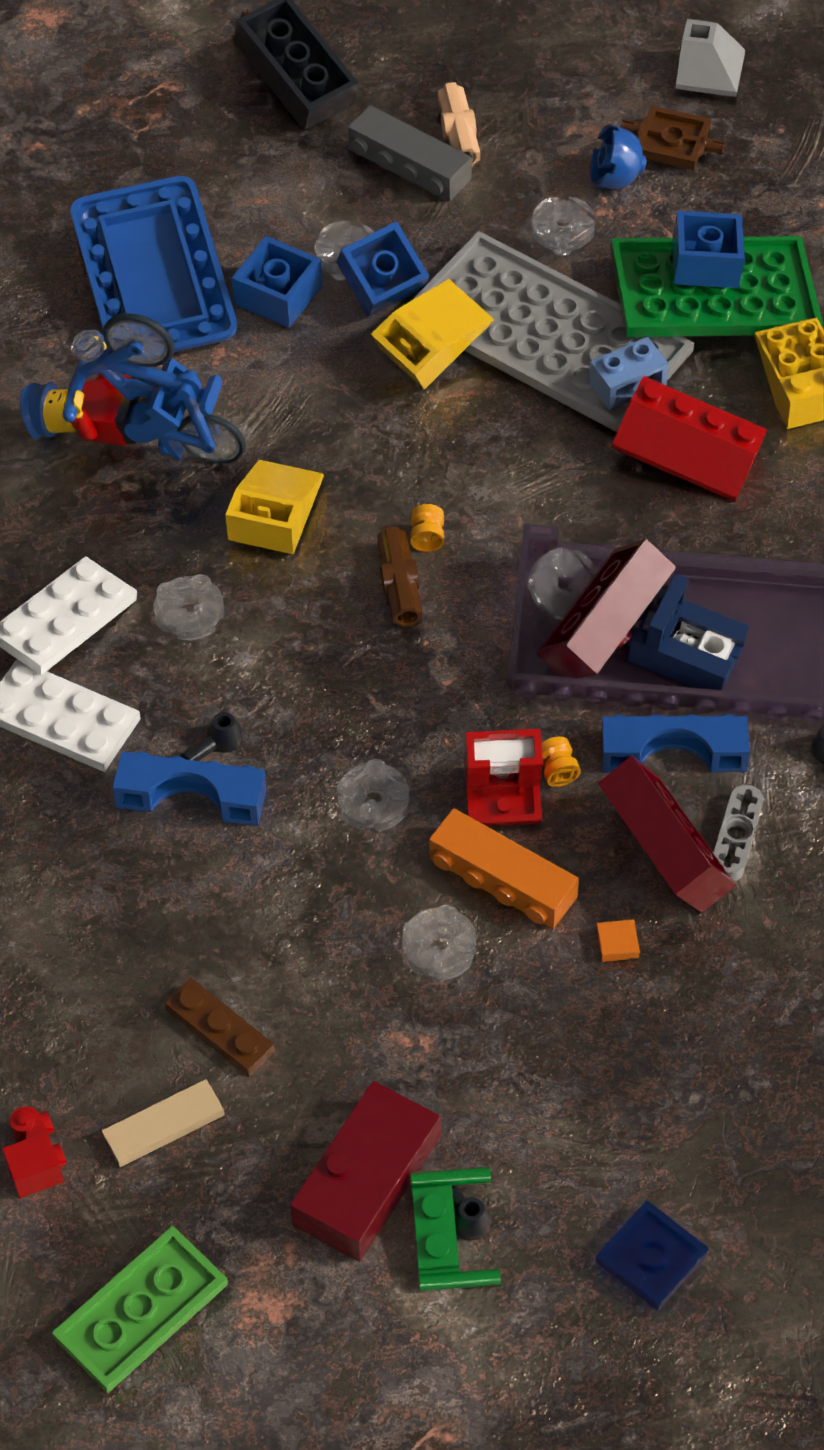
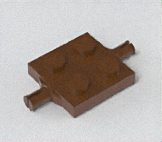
(674, 137)

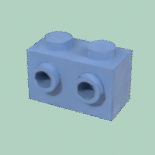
(619, 373)

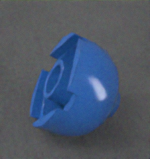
(617, 160)

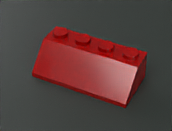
(689, 438)

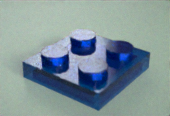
(652, 1255)

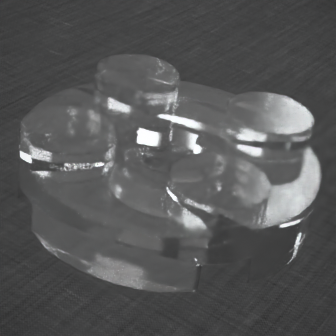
(563, 238)
(332, 239)
(544, 582)
(183, 591)
(367, 778)
(439, 923)

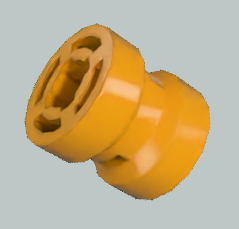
(426, 522)
(559, 765)

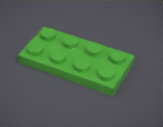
(140, 1309)

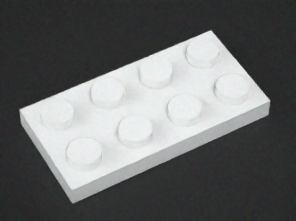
(64, 615)
(64, 716)

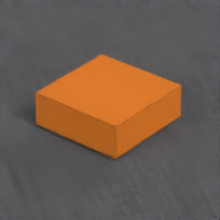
(618, 940)

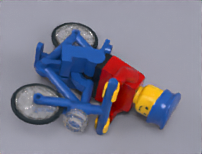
(138, 404)

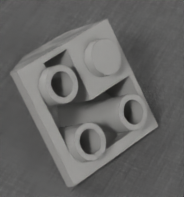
(709, 59)

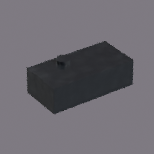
(295, 62)

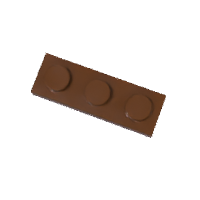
(219, 1027)

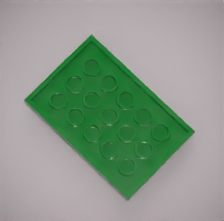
(771, 293)

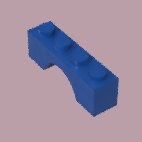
(715, 739)
(148, 779)

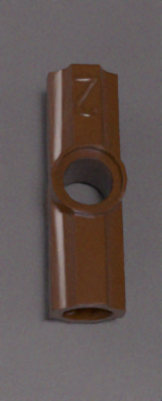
(399, 576)

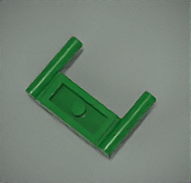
(437, 1230)

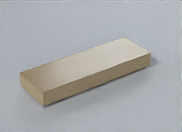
(163, 1123)

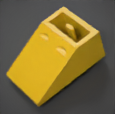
(431, 331)
(795, 370)
(272, 506)

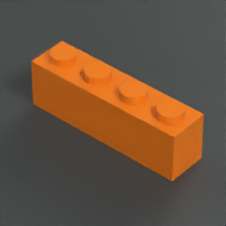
(503, 868)

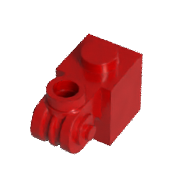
(33, 1160)

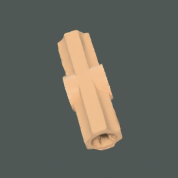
(458, 121)

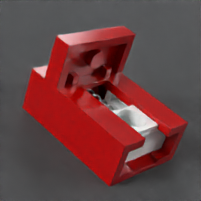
(504, 776)

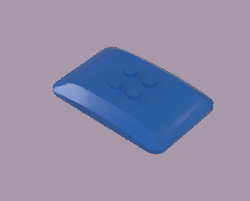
(155, 258)

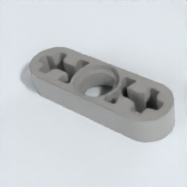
(735, 819)

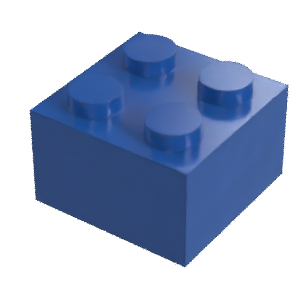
(708, 249)
(382, 269)
(277, 281)

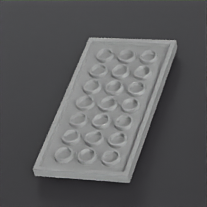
(545, 324)

